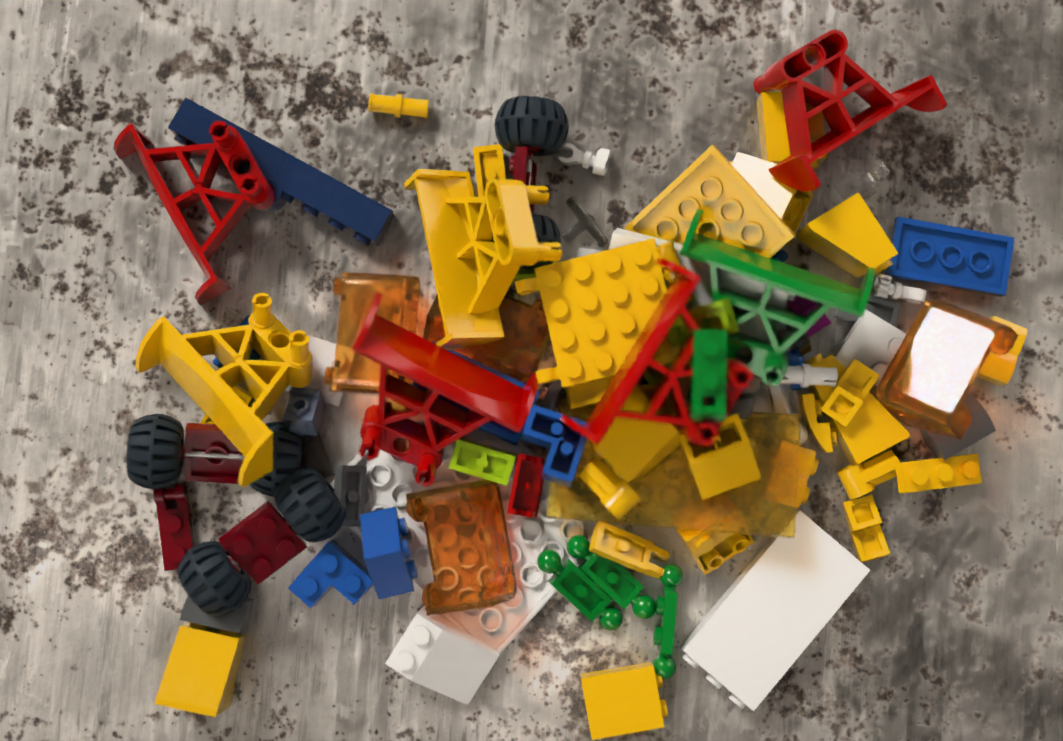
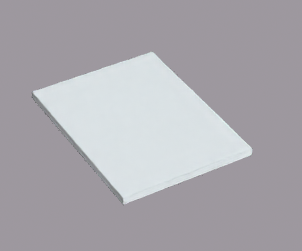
(496, 626)

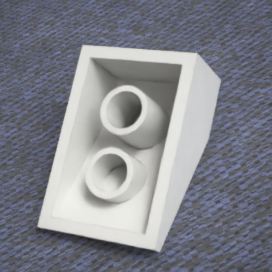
(442, 657)

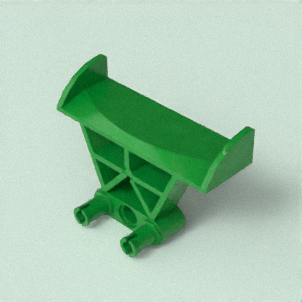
(770, 359)

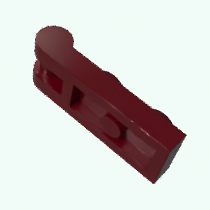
(174, 524)

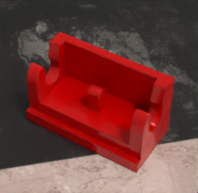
(527, 486)

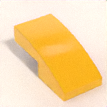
(849, 392)
(865, 528)

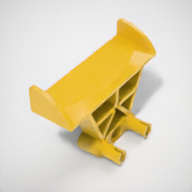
(465, 263)
(285, 364)

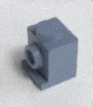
(304, 411)

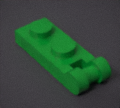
(709, 374)

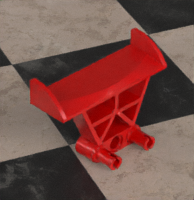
(838, 68)
(234, 151)
(641, 355)
(443, 373)

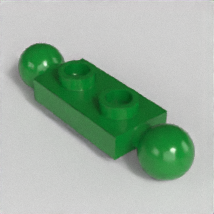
(611, 578)
(579, 590)
(666, 608)

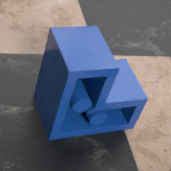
(564, 442)
(387, 552)
(331, 568)

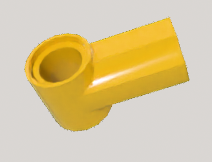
(862, 477)
(614, 494)

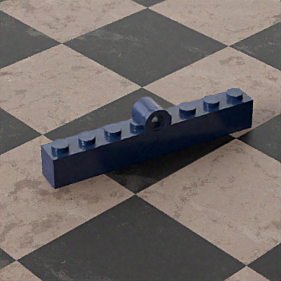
(292, 178)

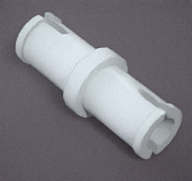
(809, 375)

